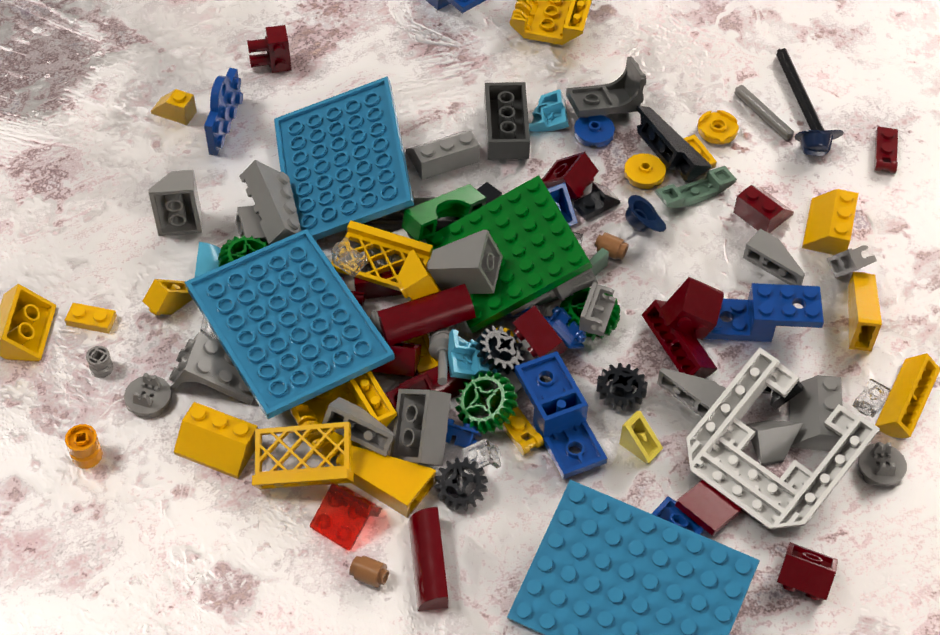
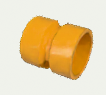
(83, 446)

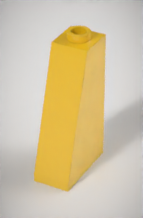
(863, 311)
(390, 479)

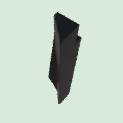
(670, 146)

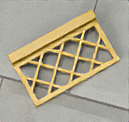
(388, 244)
(307, 476)

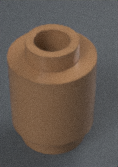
(616, 246)
(369, 571)

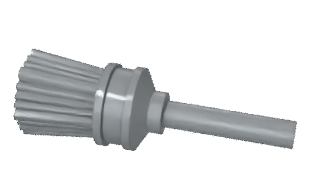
(564, 290)
(439, 350)

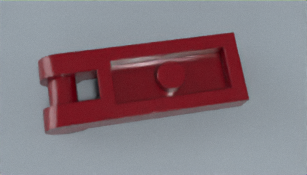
(886, 150)

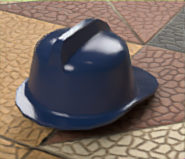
(817, 142)
(643, 216)

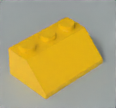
(830, 222)
(415, 278)
(24, 324)
(215, 440)

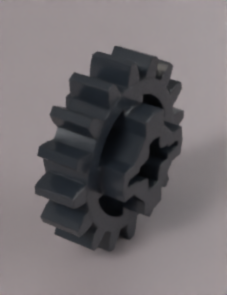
(499, 349)
(621, 386)
(471, 482)

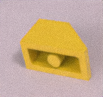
(176, 106)
(166, 296)

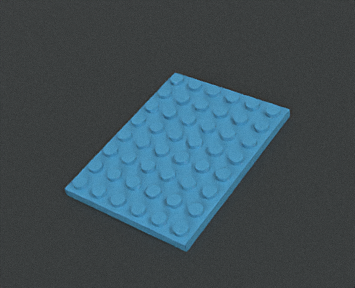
(345, 159)
(288, 323)
(628, 574)

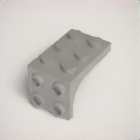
(208, 363)

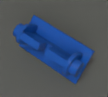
(571, 334)
(464, 435)

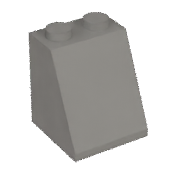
(467, 261)

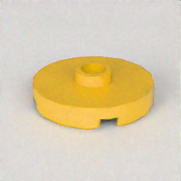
(717, 127)
(644, 171)

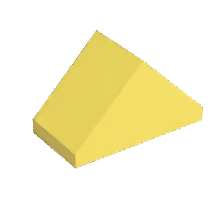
(639, 438)

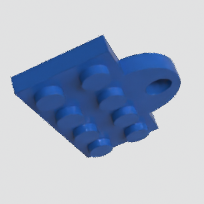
(223, 109)

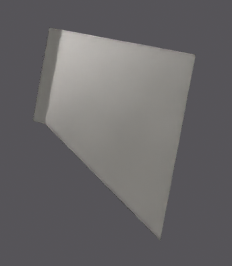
(773, 439)

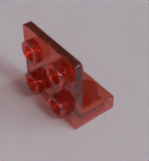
(343, 515)

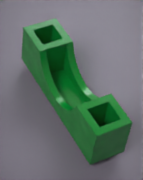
(422, 219)

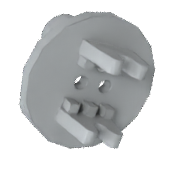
(145, 404)
(882, 474)

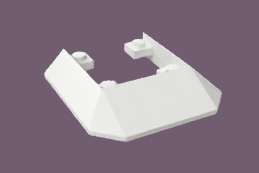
(720, 438)

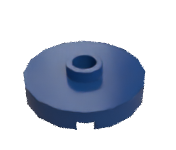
(594, 130)

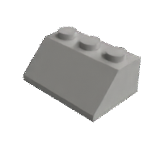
(445, 154)
(176, 204)
(812, 409)
(421, 426)

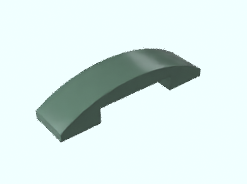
(697, 191)

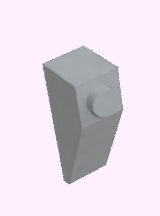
(771, 255)
(693, 391)
(364, 427)

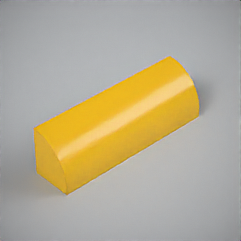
(908, 396)

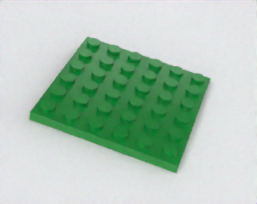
(534, 244)

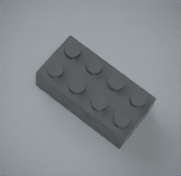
(506, 121)

